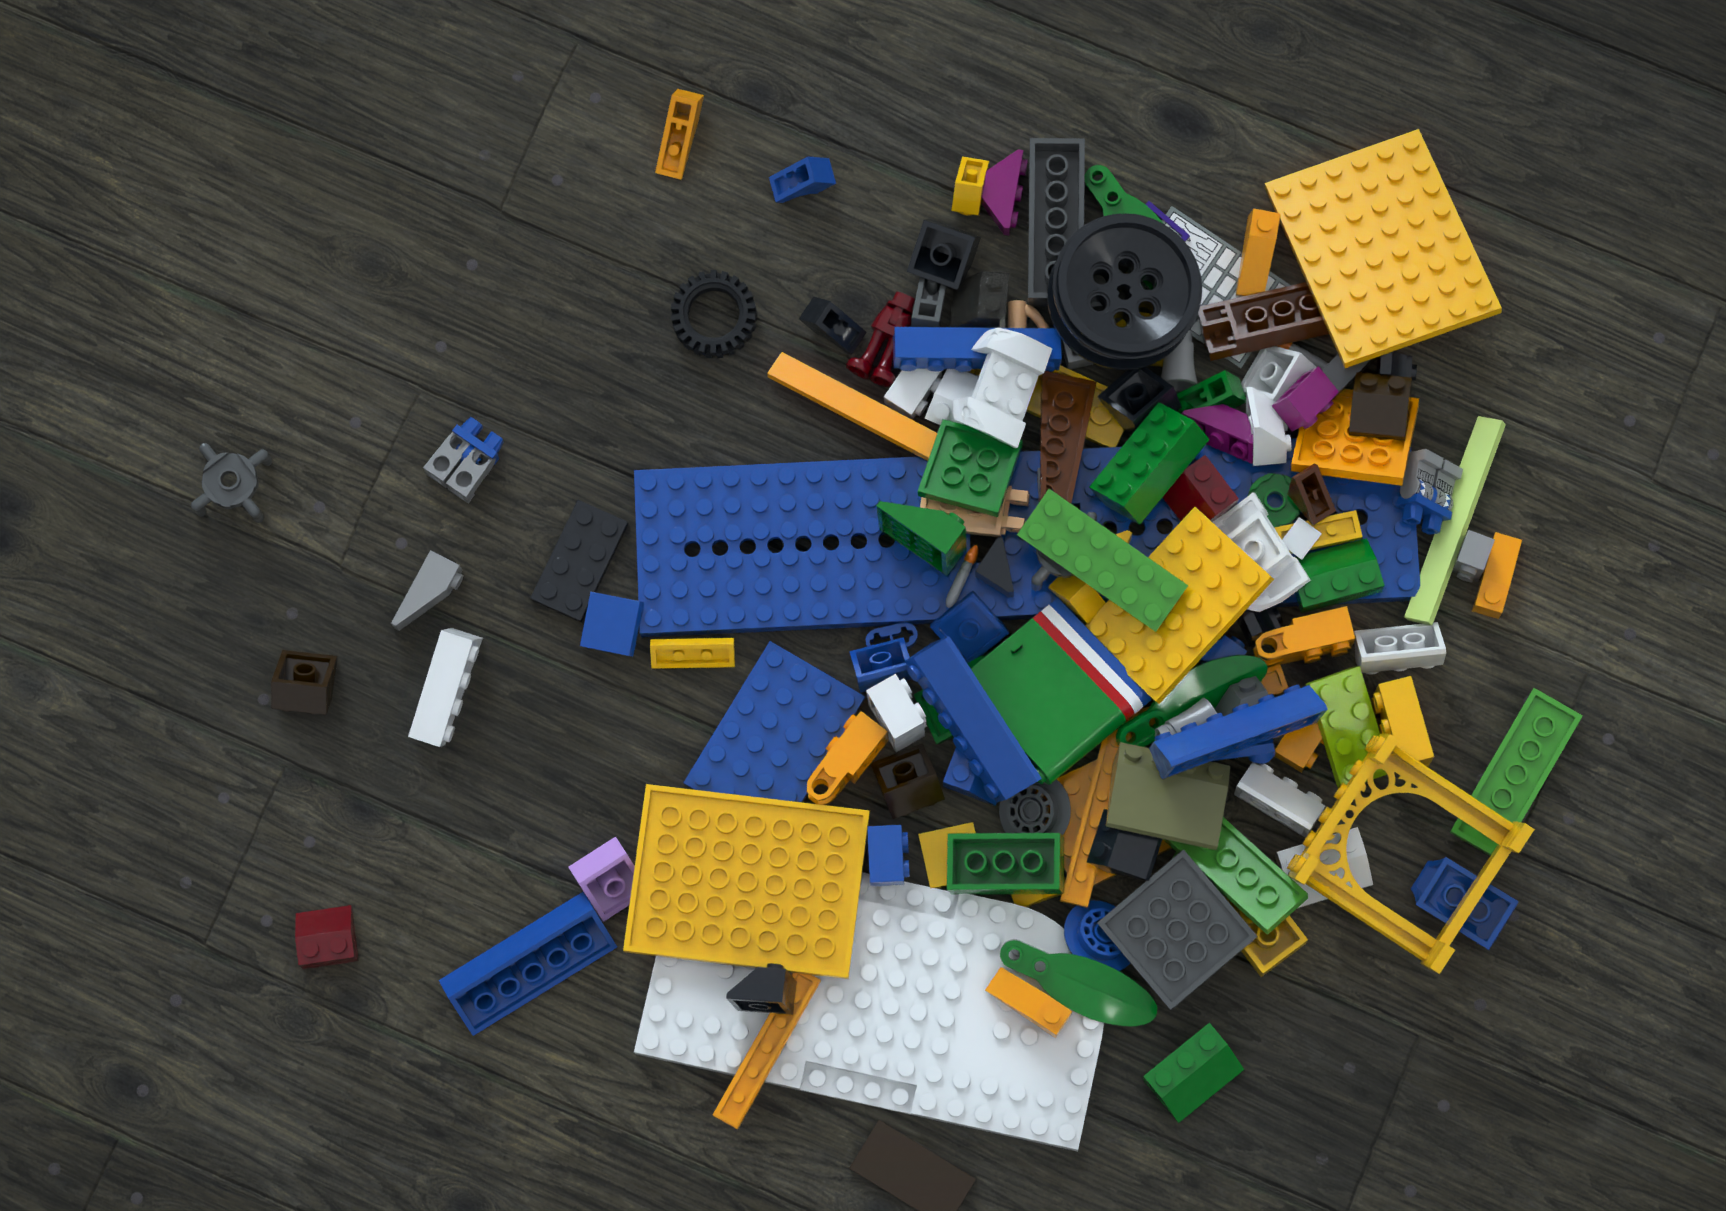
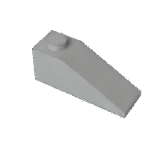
(432, 584)

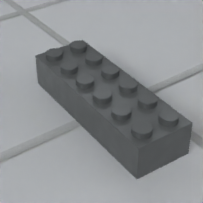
(1054, 206)

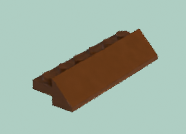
(1260, 321)

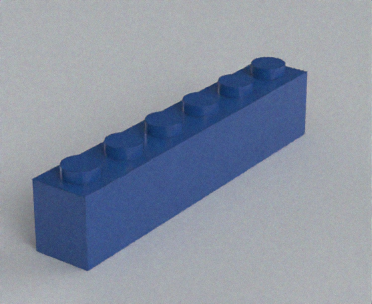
(951, 347)

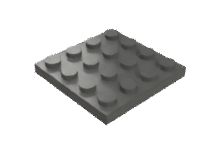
(1177, 929)

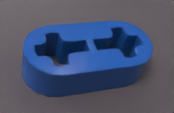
(893, 631)

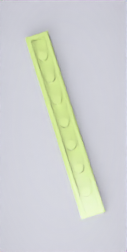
(1447, 543)

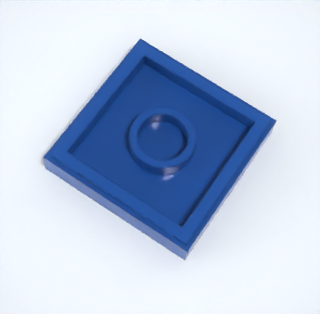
(611, 624)
(970, 627)

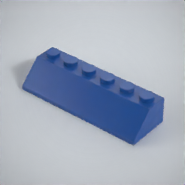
(972, 719)
(1237, 730)
(527, 963)

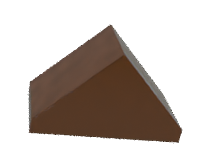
(1311, 494)

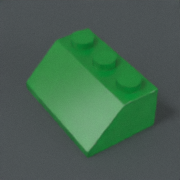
(1339, 575)
(1193, 1073)

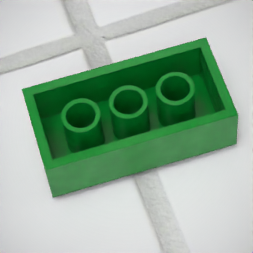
(1149, 463)
(1005, 863)

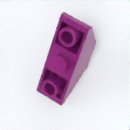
(1003, 190)
(1226, 428)

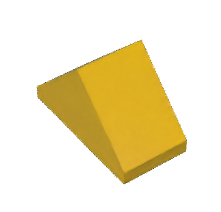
(1078, 597)

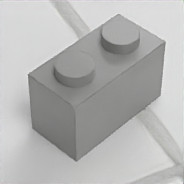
(1473, 556)

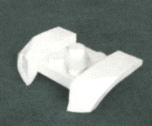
(1003, 385)
(1253, 532)

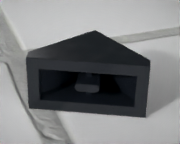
(995, 569)

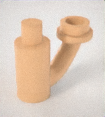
(1018, 313)

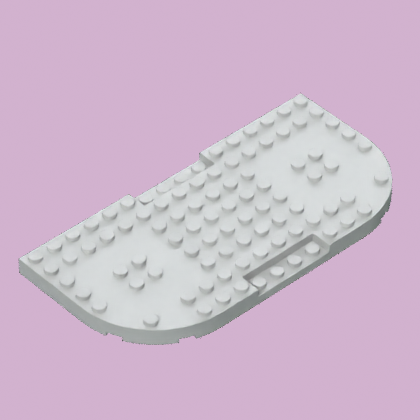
(907, 1024)

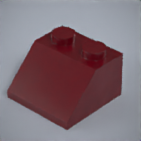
(1200, 488)
(325, 937)

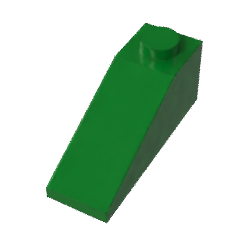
(1216, 390)

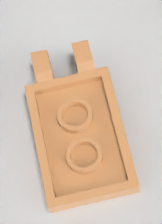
(984, 524)

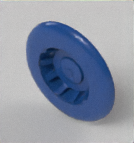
(1096, 938)

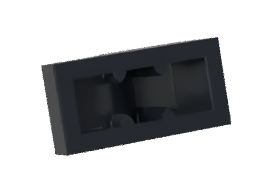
(832, 324)
(1396, 365)
(1256, 623)

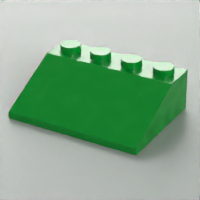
(925, 532)

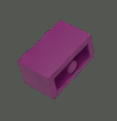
(1305, 399)

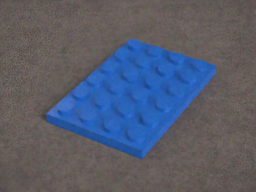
(775, 730)

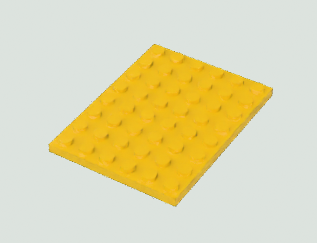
(1382, 248)
(746, 881)

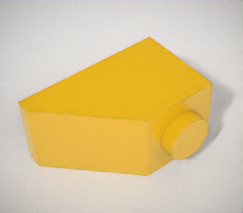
(969, 186)

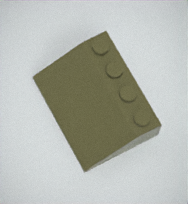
(1175, 808)

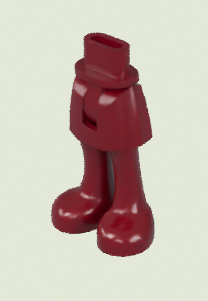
(895, 314)

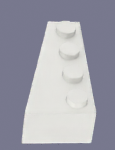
(445, 686)

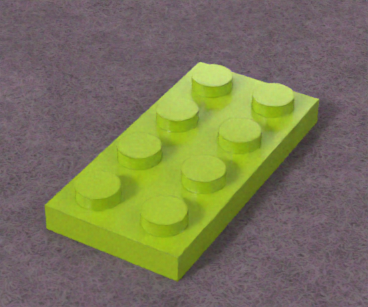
(1347, 722)

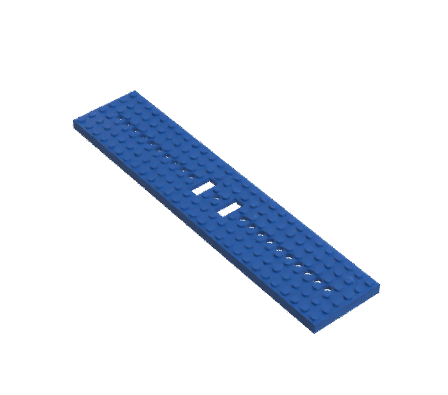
(892, 583)

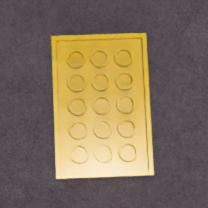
(1219, 590)

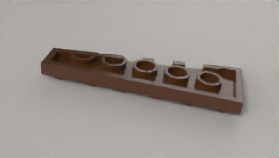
(1063, 428)

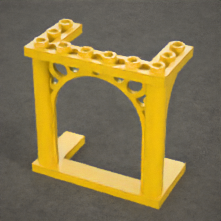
(1387, 756)

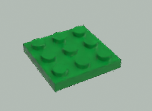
(968, 469)

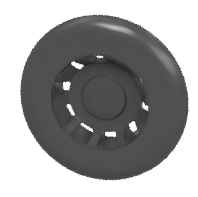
(1032, 810)

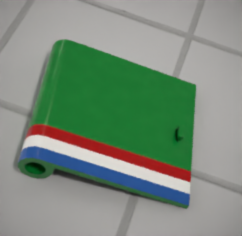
(1058, 689)

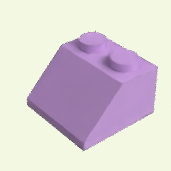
(606, 878)

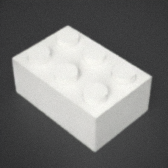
(896, 712)

